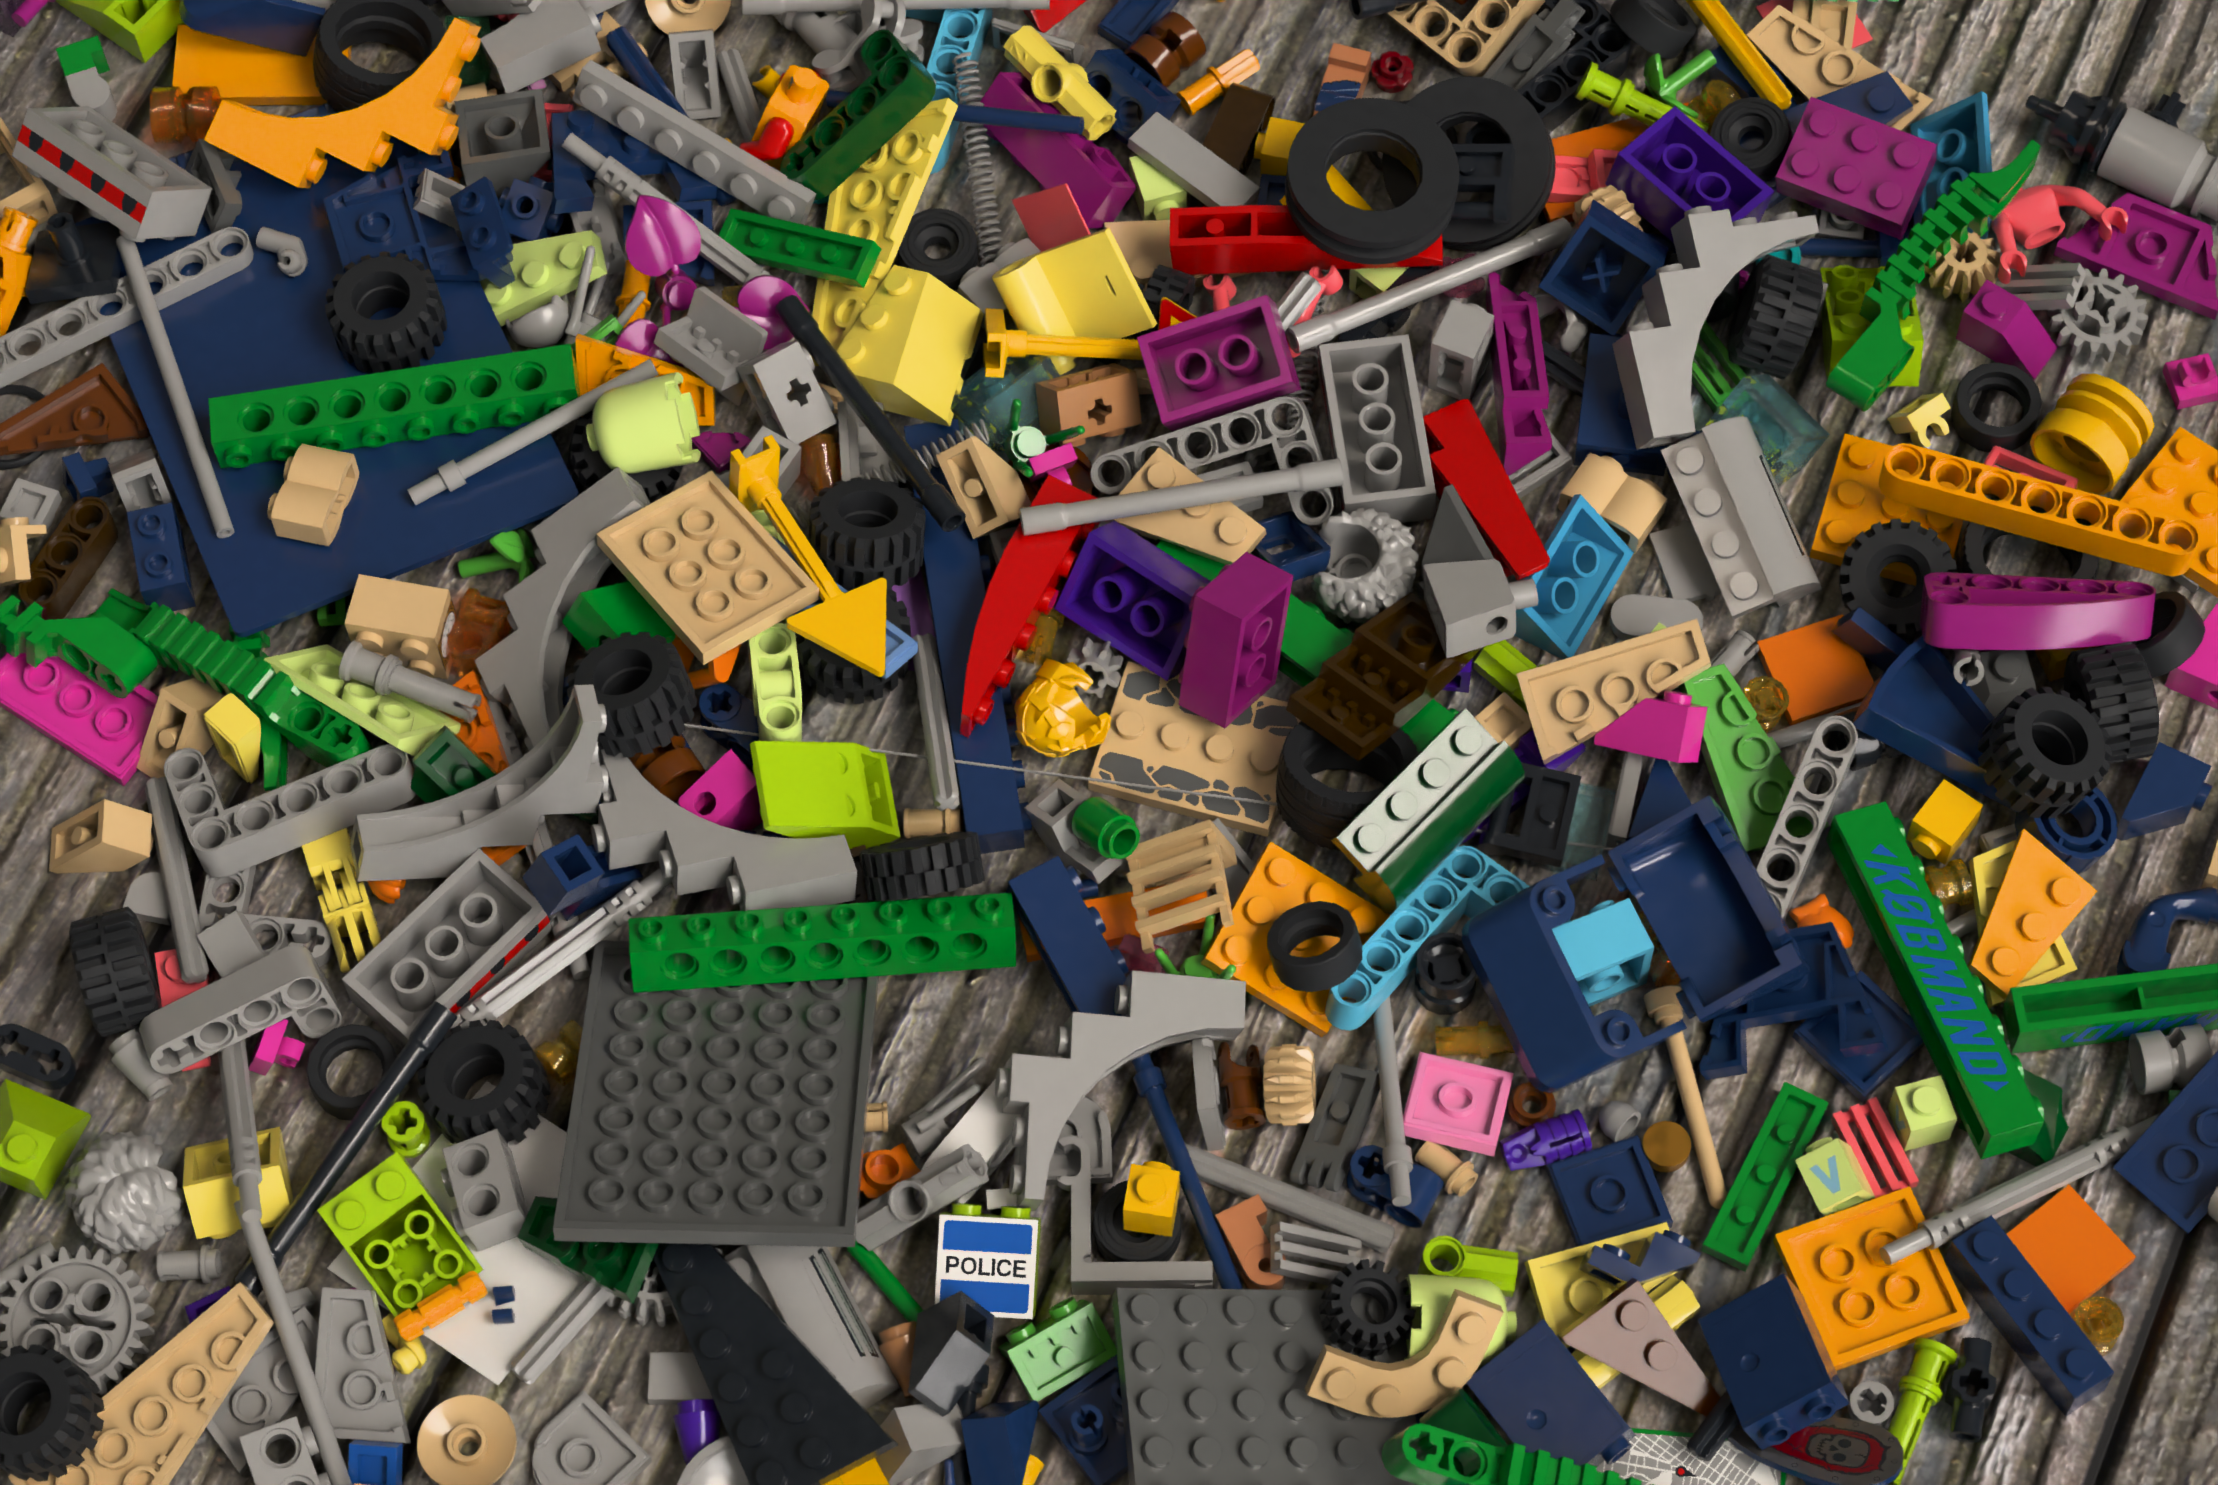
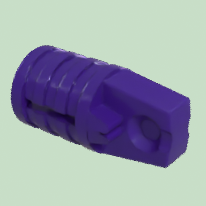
(1546, 1141)

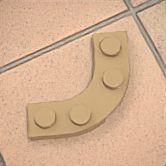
(1414, 1383)

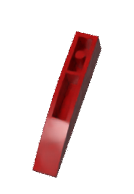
(1257, 241)
(1015, 599)

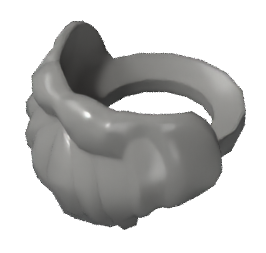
(1576, 323)

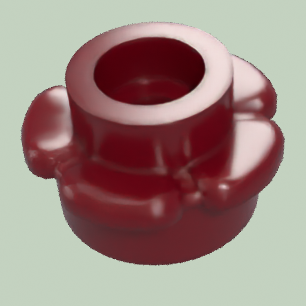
(1392, 80)

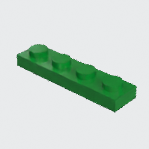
(801, 247)
(1764, 1176)

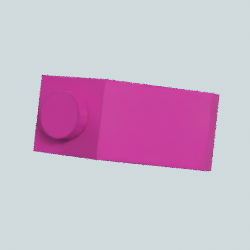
(1659, 728)

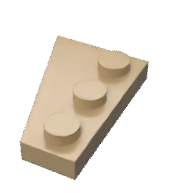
(1210, 530)

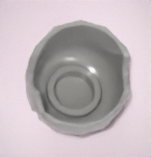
(543, 325)

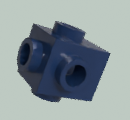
(529, 210)

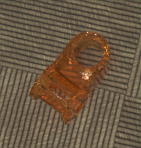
(479, 626)

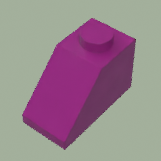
(2006, 330)

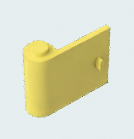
(1075, 292)

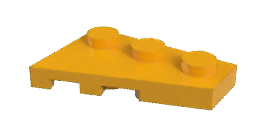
(602, 361)
(2029, 913)

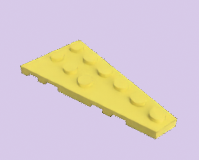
(878, 206)

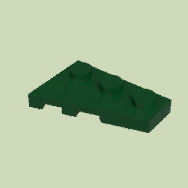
(610, 1265)

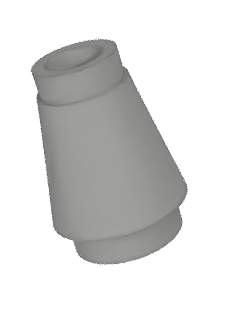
(133, 1062)

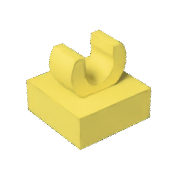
(1918, 415)

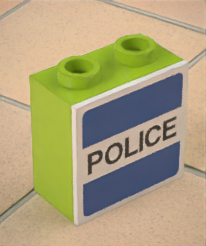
(990, 1258)

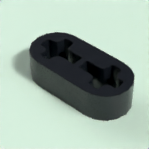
(36, 1047)

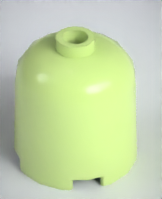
(645, 425)
(1430, 1299)

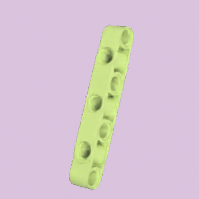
(775, 674)

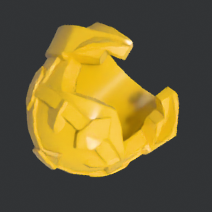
(1053, 715)

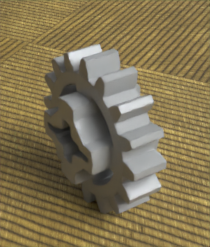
(2101, 311)

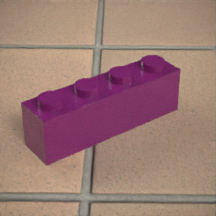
(1059, 158)

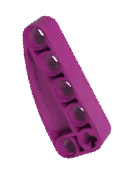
(2032, 612)

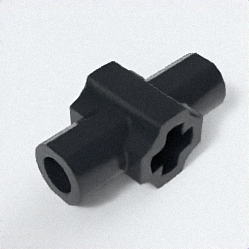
(1966, 1409)

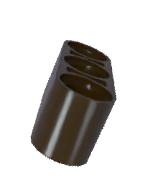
(1237, 125)
(70, 541)

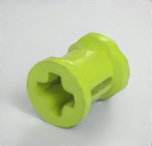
(396, 1121)

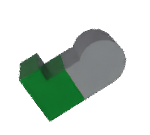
(81, 66)

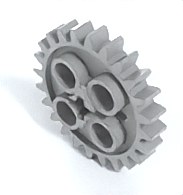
(82, 1283)

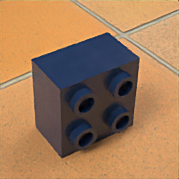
(1603, 267)

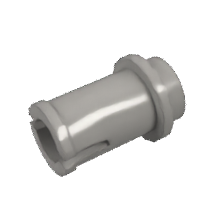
(189, 1264)

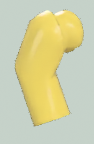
(408, 1354)

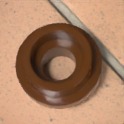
(1527, 1092)

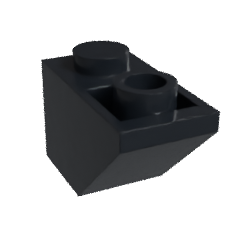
(949, 1350)

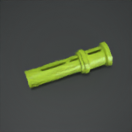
(1621, 97)
(1919, 1392)

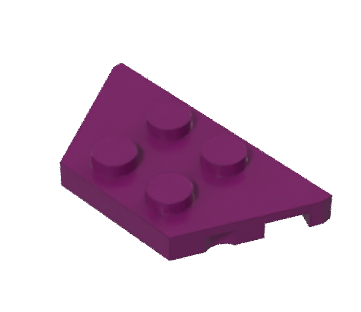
(2158, 253)

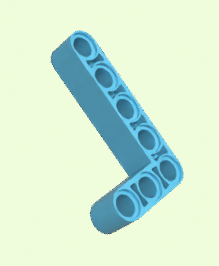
(953, 23)
(1420, 921)

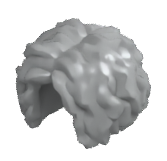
(1367, 564)
(122, 1194)

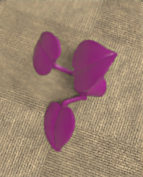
(660, 240)

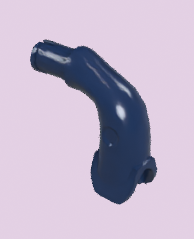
(2149, 933)

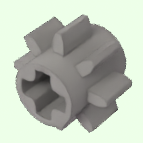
(1099, 664)

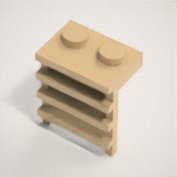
(1190, 863)

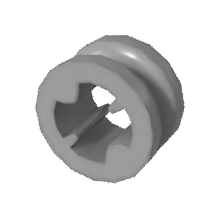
(1873, 1391)

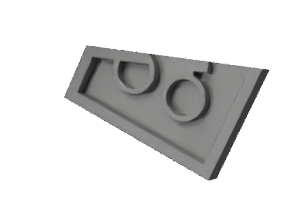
(357, 1368)
(262, 1391)

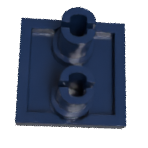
(1091, 1424)

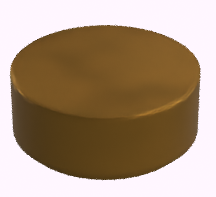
(1666, 1146)

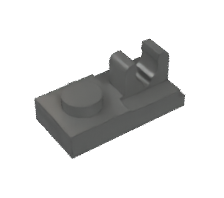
(214, 170)

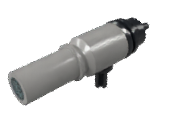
(2136, 148)

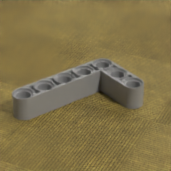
(1225, 445)
(1808, 805)
(286, 816)

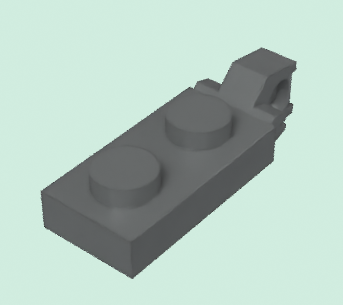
(1536, 45)

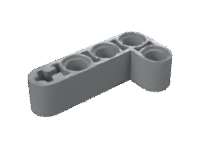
(241, 1006)

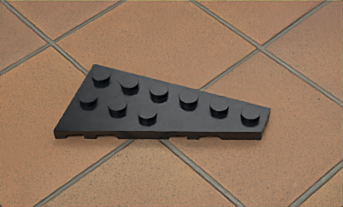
(770, 1389)

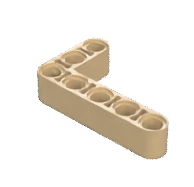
(1469, 32)

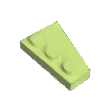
(543, 270)

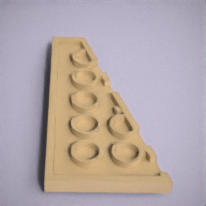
(170, 1398)

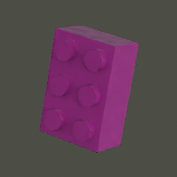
(1856, 168)
(1219, 363)
(1234, 639)

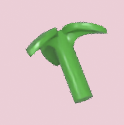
(1666, 88)
(513, 552)

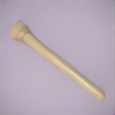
(1666, 1010)

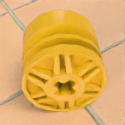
(2093, 432)

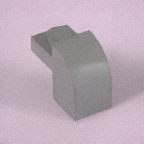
(1052, 819)

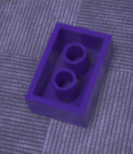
(1683, 168)
(1132, 597)

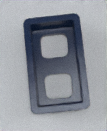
(1308, 552)

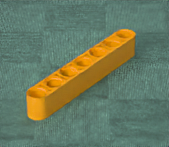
(2060, 502)

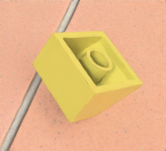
(211, 1189)

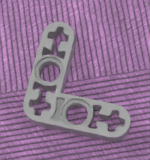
(299, 928)

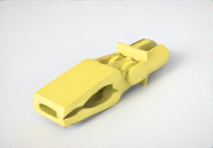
(345, 909)

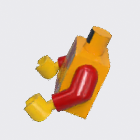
(790, 113)

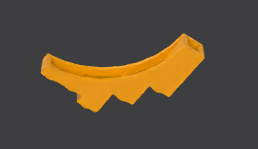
(361, 136)

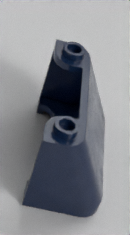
(1708, 910)

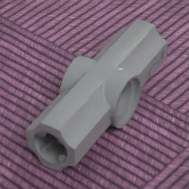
(939, 1185)

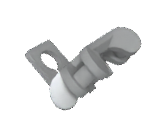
(831, 62)

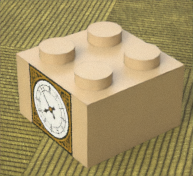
(403, 622)

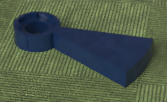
(1940, 722)

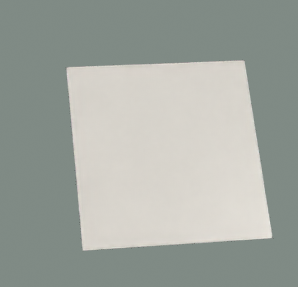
(538, 1283)

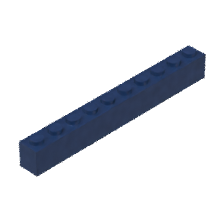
(956, 594)

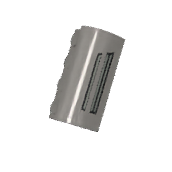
(1740, 517)
(816, 1304)

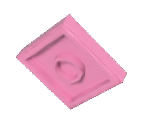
(1457, 1103)

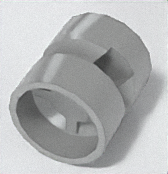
(2164, 1060)

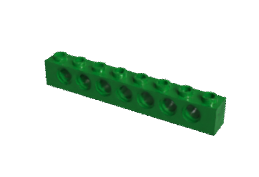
(375, 396)
(822, 942)

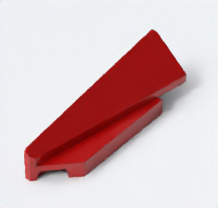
(1468, 460)

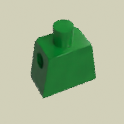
(611, 612)

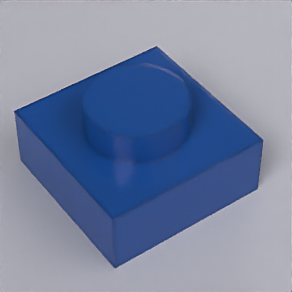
(375, 1462)

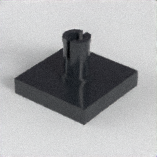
(73, 261)

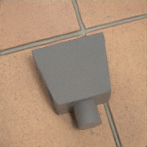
(1474, 603)

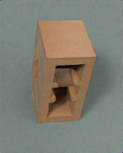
(1097, 398)

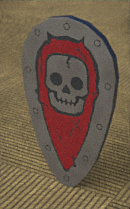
(1831, 1453)

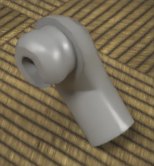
(288, 248)

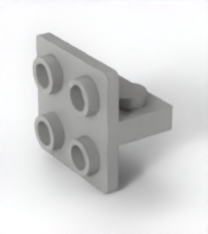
(714, 342)

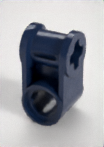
(740, 718)
(1424, 1187)

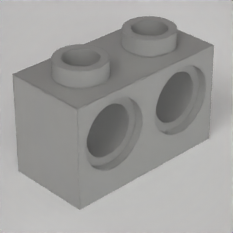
(1460, 350)
(493, 1187)
(294, 1472)

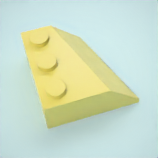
(913, 345)

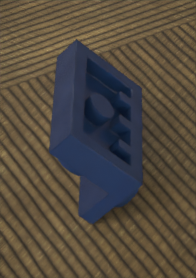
(484, 231)

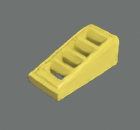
(236, 735)

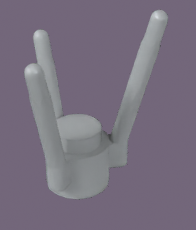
(581, 321)
(926, 1126)

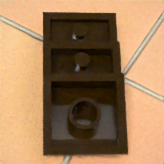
(1378, 679)

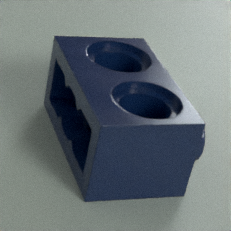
(1129, 89)
(161, 557)

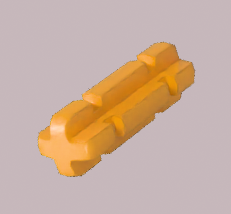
(440, 1306)

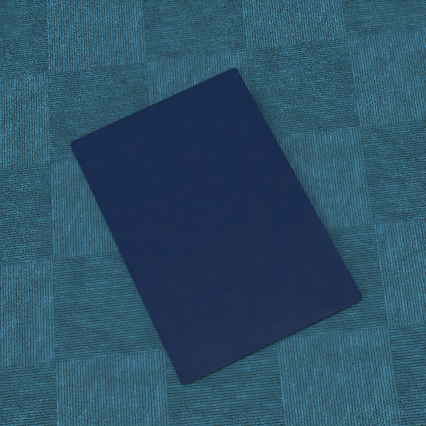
(275, 333)

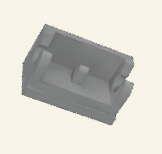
(604, 224)
(858, 446)

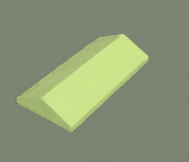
(391, 717)

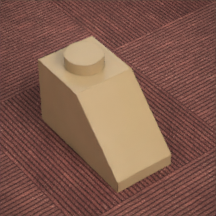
(983, 486)
(177, 724)
(101, 839)

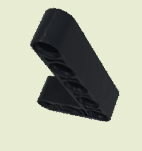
(1558, 79)

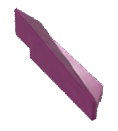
(1518, 376)

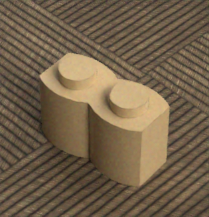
(313, 494)
(1623, 501)

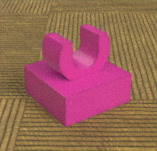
(2191, 381)
(1053, 463)
(275, 1048)

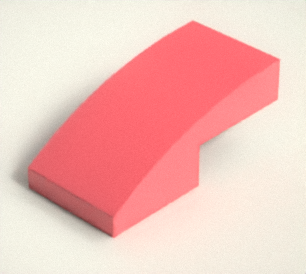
(1581, 175)

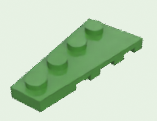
(1742, 760)

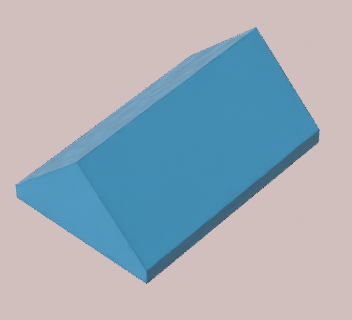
(1961, 143)
(1574, 586)

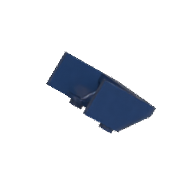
(265, 23)
(1538, 992)

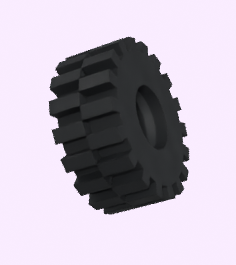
(1878, 548)
(922, 866)

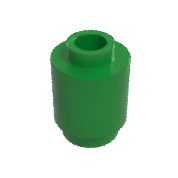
(1105, 828)

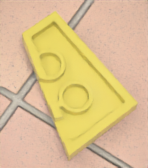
(1986, 874)

